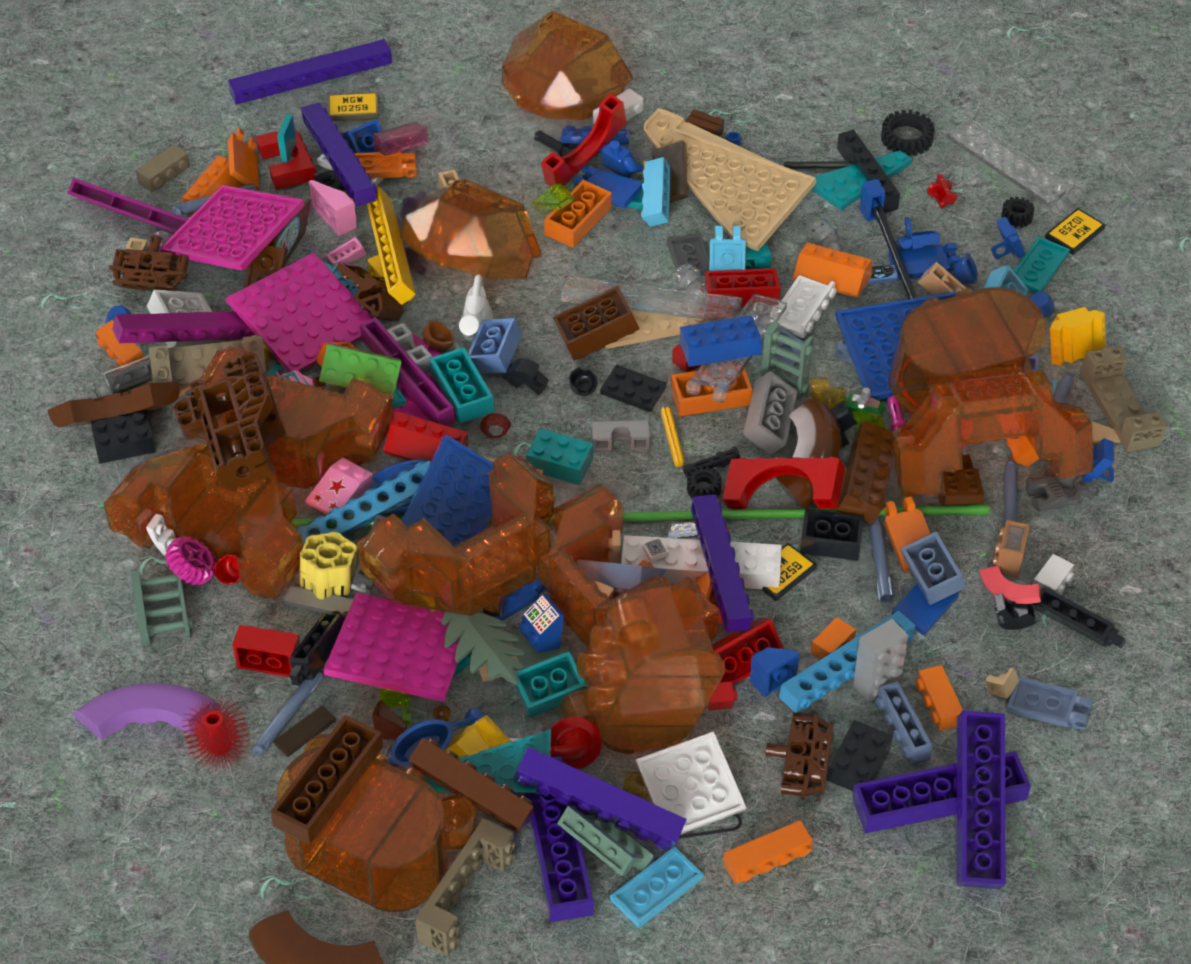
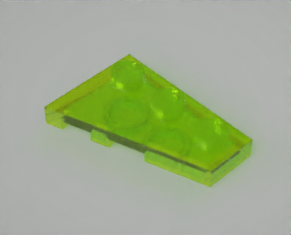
(555, 197)

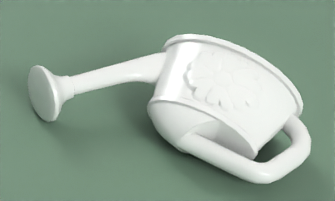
(475, 310)

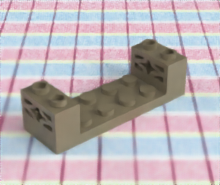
(190, 362)
(1105, 379)
(435, 923)

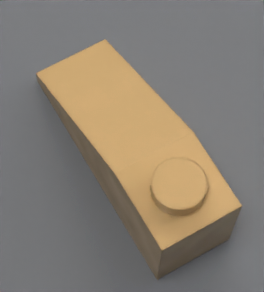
(939, 281)

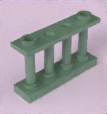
(771, 361)
(145, 615)
(611, 845)

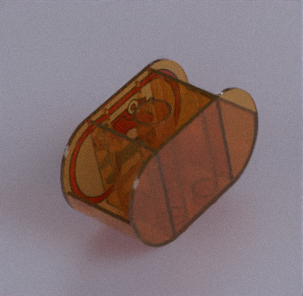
(963, 335)

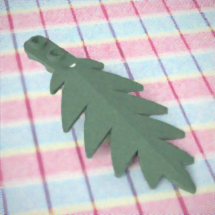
(487, 643)

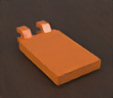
(243, 159)
(388, 166)
(904, 527)

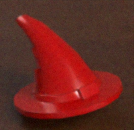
(575, 741)

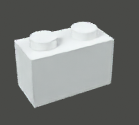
(1055, 574)

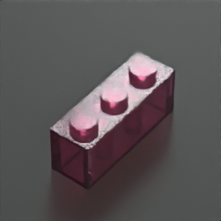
(400, 138)

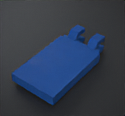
(622, 188)
(921, 259)
(521, 598)
(920, 613)

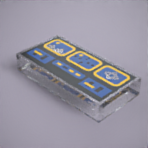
(684, 531)

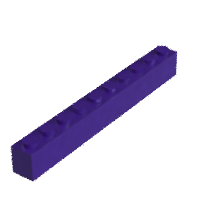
(310, 71)
(339, 154)

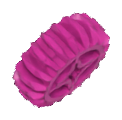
(190, 560)

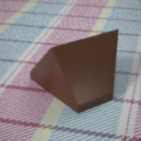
(387, 722)

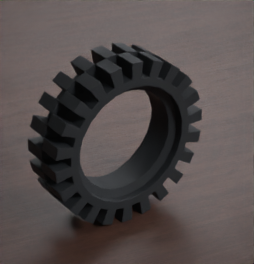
(907, 145)

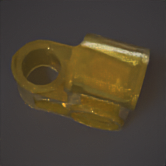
(821, 390)

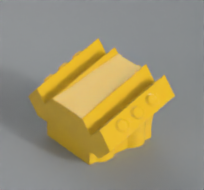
(1075, 334)
(477, 737)

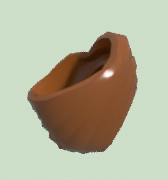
(437, 336)

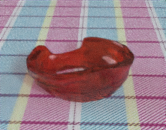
(495, 419)

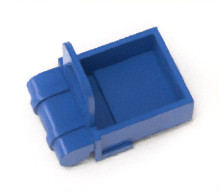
(917, 239)
(1011, 240)
(1102, 459)

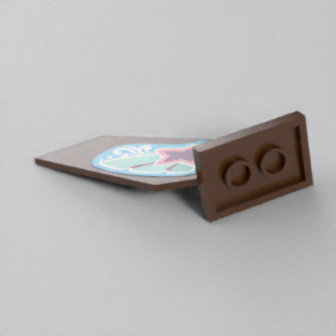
(276, 255)

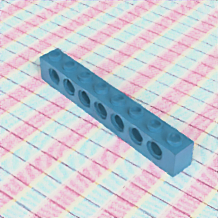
(370, 497)
(831, 670)

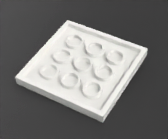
(692, 781)

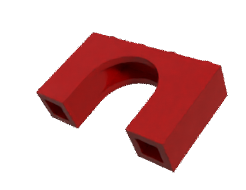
(295, 171)

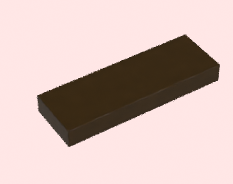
(304, 731)

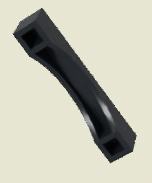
(854, 150)

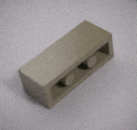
(162, 168)

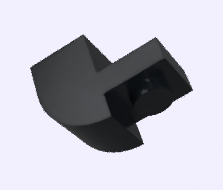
(526, 372)
(845, 419)
(1013, 615)

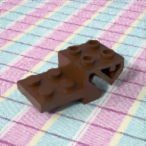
(372, 292)
(962, 485)

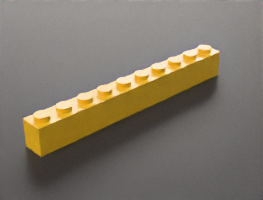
(391, 248)

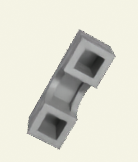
(405, 340)
(634, 432)

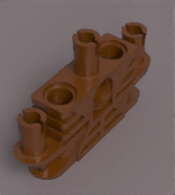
(160, 270)
(795, 764)

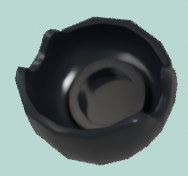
(582, 381)

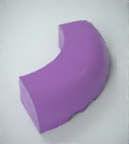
(143, 705)

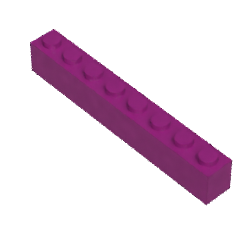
(125, 206)
(179, 327)
(410, 376)

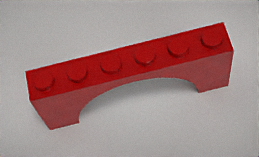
(608, 123)
(749, 474)

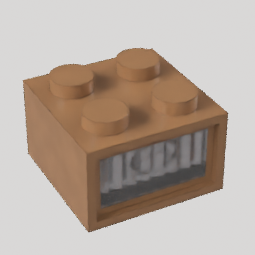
(1011, 548)

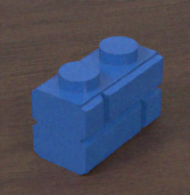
(871, 196)

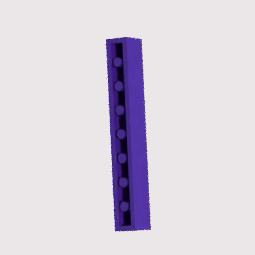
(721, 563)

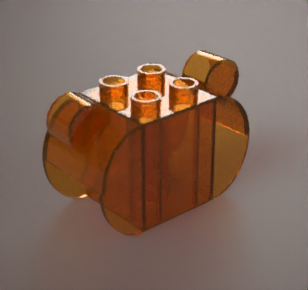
(647, 669)
(384, 837)

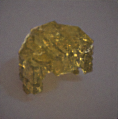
(634, 784)

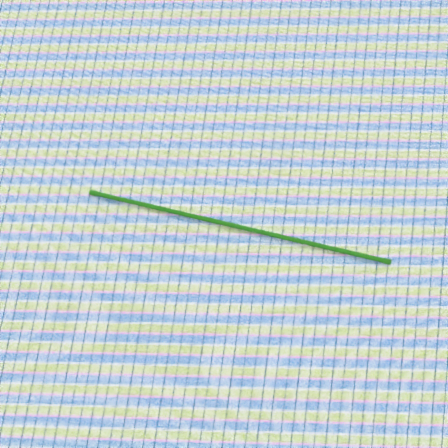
(972, 509)

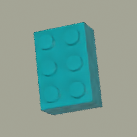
(560, 456)
(548, 683)

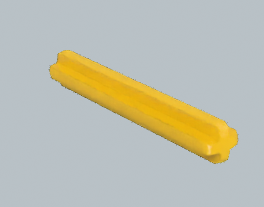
(672, 437)

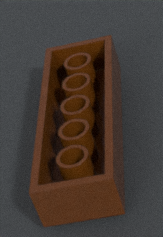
(867, 472)
(327, 779)
(467, 782)

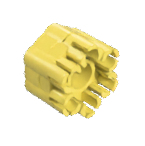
(326, 563)

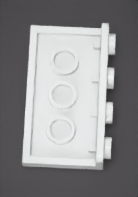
(804, 305)

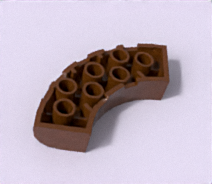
(138, 399)
(817, 437)
(284, 942)

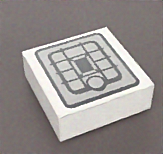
(655, 549)

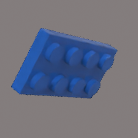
(575, 135)

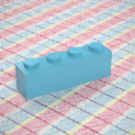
(656, 192)

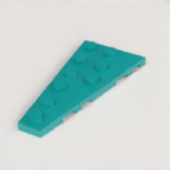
(845, 184)
(503, 761)

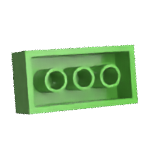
(345, 363)

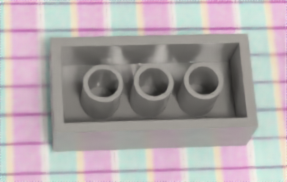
(769, 413)
(880, 659)

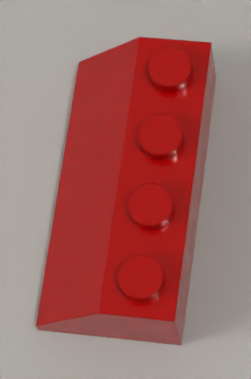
(743, 283)
(418, 438)
(740, 647)

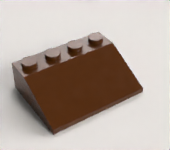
(596, 323)

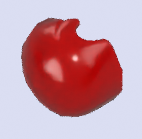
(227, 569)

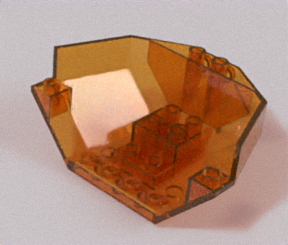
(563, 68)
(473, 231)

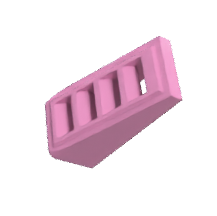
(355, 248)

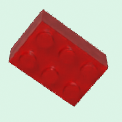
(264, 650)

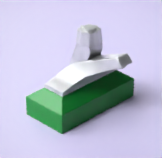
(865, 403)

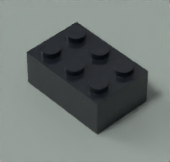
(123, 436)
(831, 534)
(859, 756)

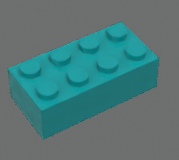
(462, 385)

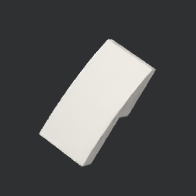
(160, 535)

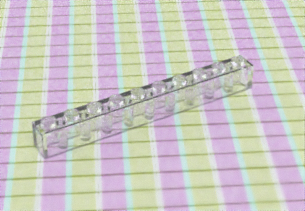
(656, 299)

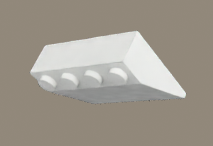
(179, 302)

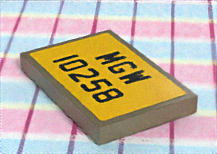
(353, 106)

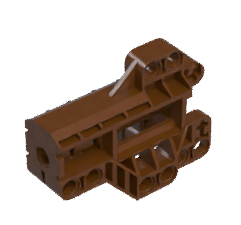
(257, 424)

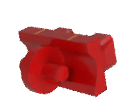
(941, 191)

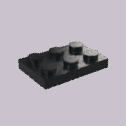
(633, 388)

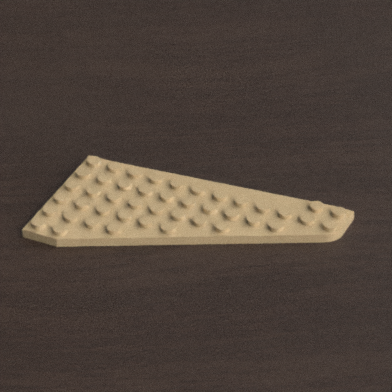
(732, 181)

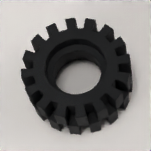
(1019, 205)
(703, 475)

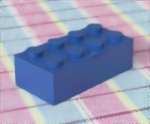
(720, 340)

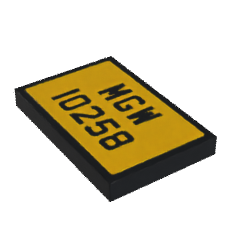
(1075, 230)
(793, 569)

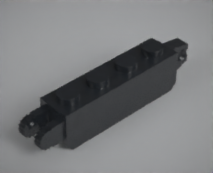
(1078, 618)
(316, 647)

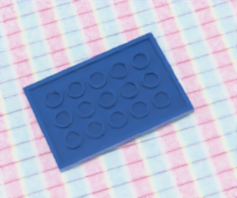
(453, 493)

